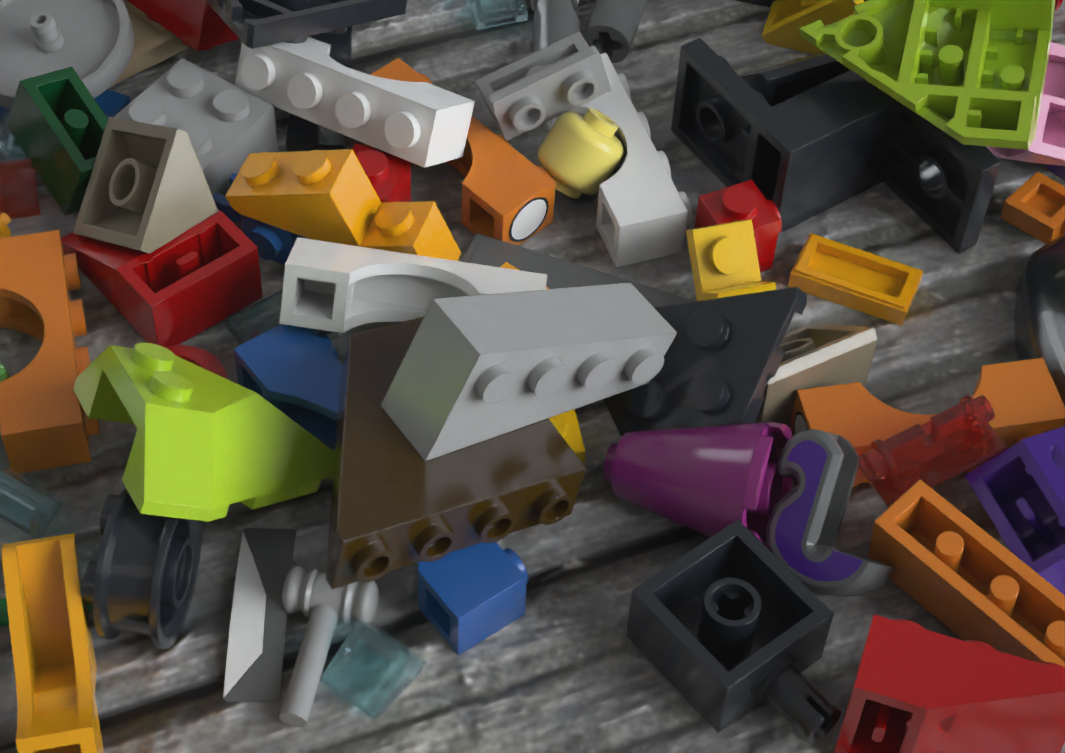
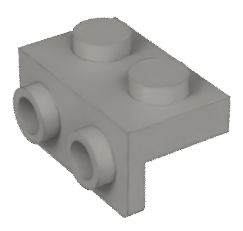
(544, 85)

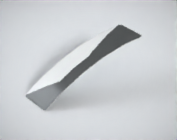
(258, 616)

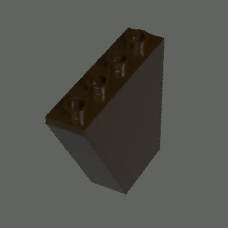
(408, 510)

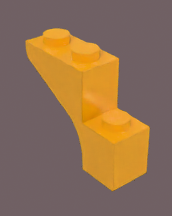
(333, 201)
(51, 647)

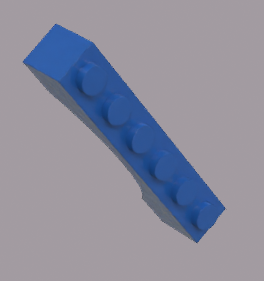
(463, 593)

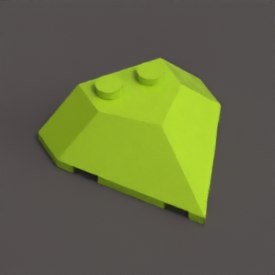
(953, 62)
(199, 436)

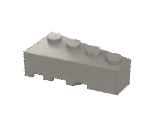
(520, 359)

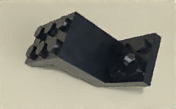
(829, 147)

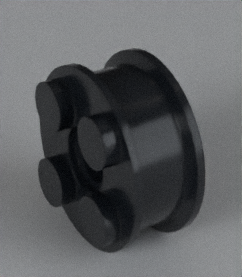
(142, 572)

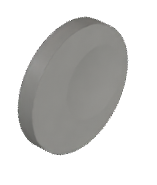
(61, 34)

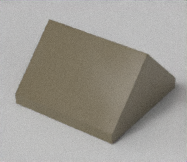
(143, 187)
(817, 358)

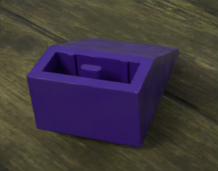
(1027, 501)

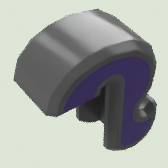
(810, 515)

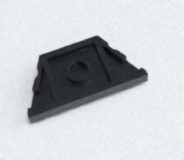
(291, 21)
(714, 365)

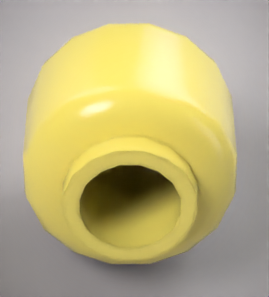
(581, 152)

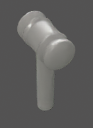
(325, 606)

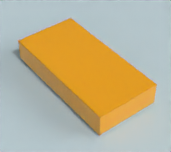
(855, 279)

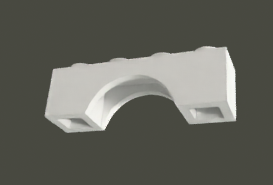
(388, 114)
(639, 205)
(351, 285)

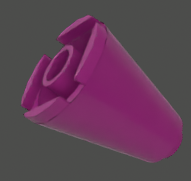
(702, 474)

